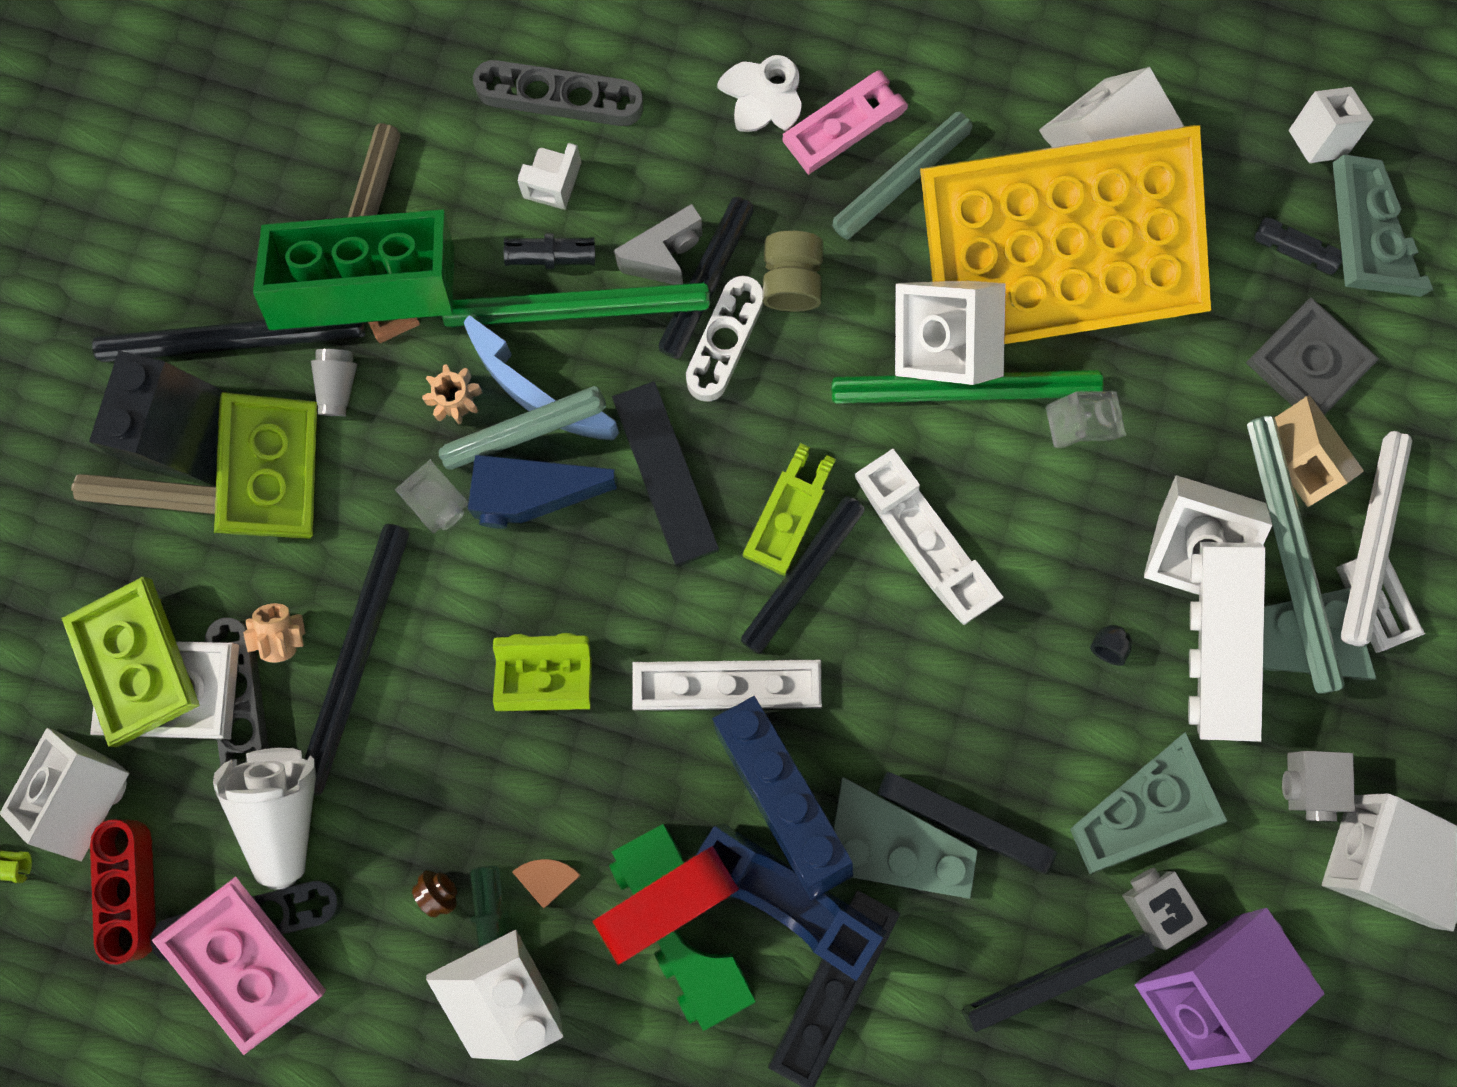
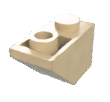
(1314, 452)

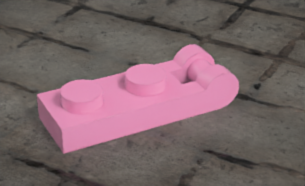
(843, 122)

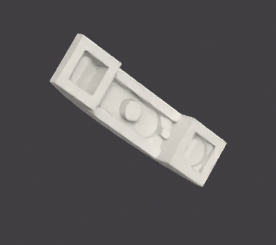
(925, 538)

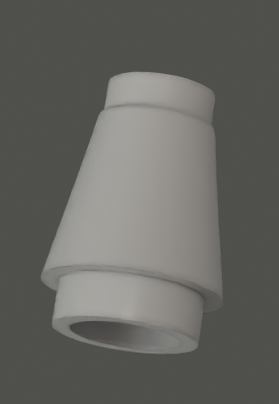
(333, 380)

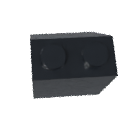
(159, 419)

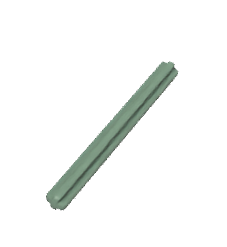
(1295, 555)

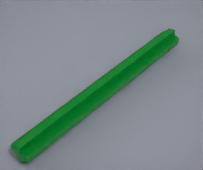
(580, 304)
(1010, 386)

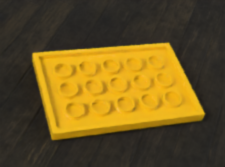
(1077, 231)

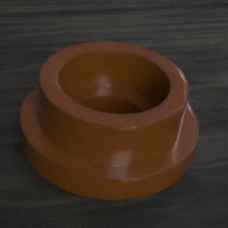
(435, 893)

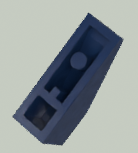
(524, 489)

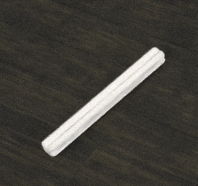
(1376, 539)

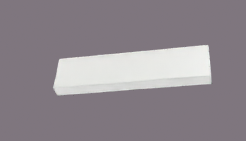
(726, 684)

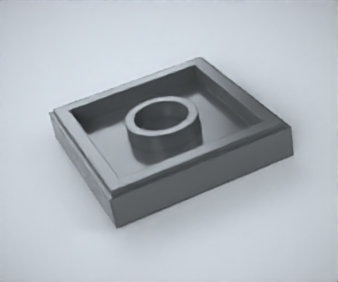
(1312, 358)

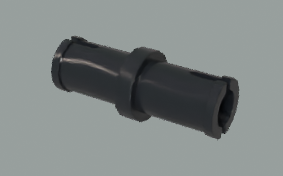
(549, 251)

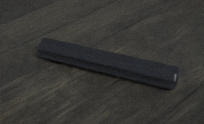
(709, 272)
(802, 574)

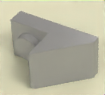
(651, 251)

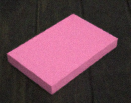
(239, 965)

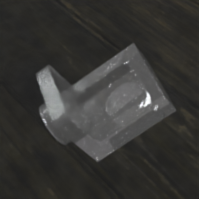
(1085, 418)
(432, 497)

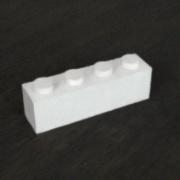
(1229, 641)

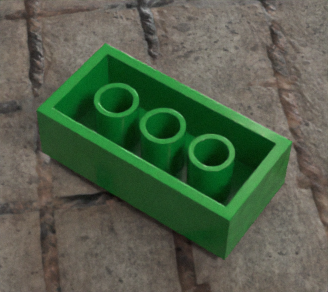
(355, 270)

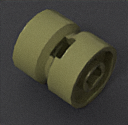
(793, 265)

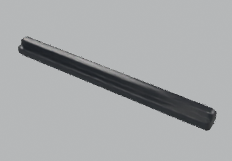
(216, 338)
(355, 651)

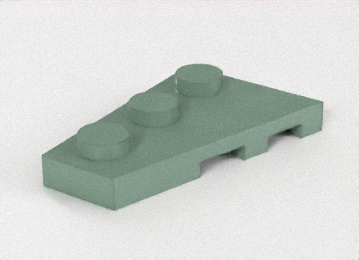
(1371, 238)
(1284, 645)
(1150, 810)
(898, 847)

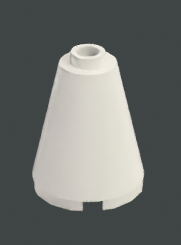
(270, 811)

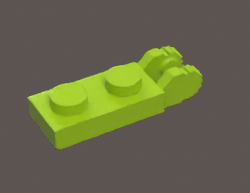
(787, 514)

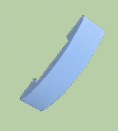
(496, 353)

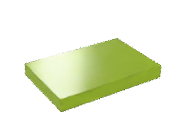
(265, 466)
(130, 662)

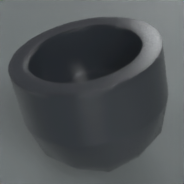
(1112, 645)

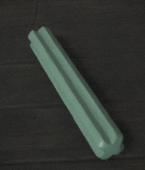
(901, 175)
(523, 427)

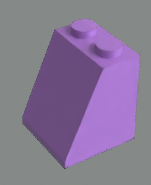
(1231, 992)

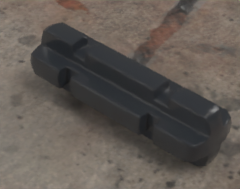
(1298, 246)

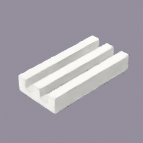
(1400, 602)

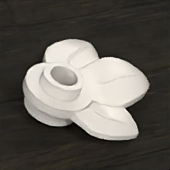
(760, 99)

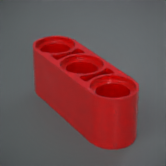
(665, 905)
(108, 911)

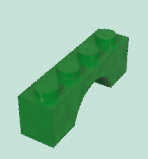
(710, 982)

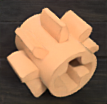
(441, 391)
(274, 632)

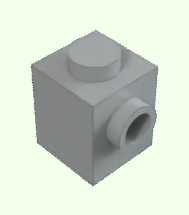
(1319, 784)

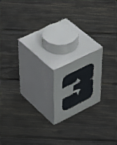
(1163, 907)

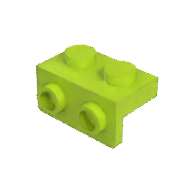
(542, 672)

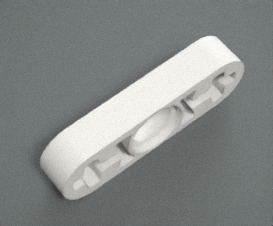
(748, 314)

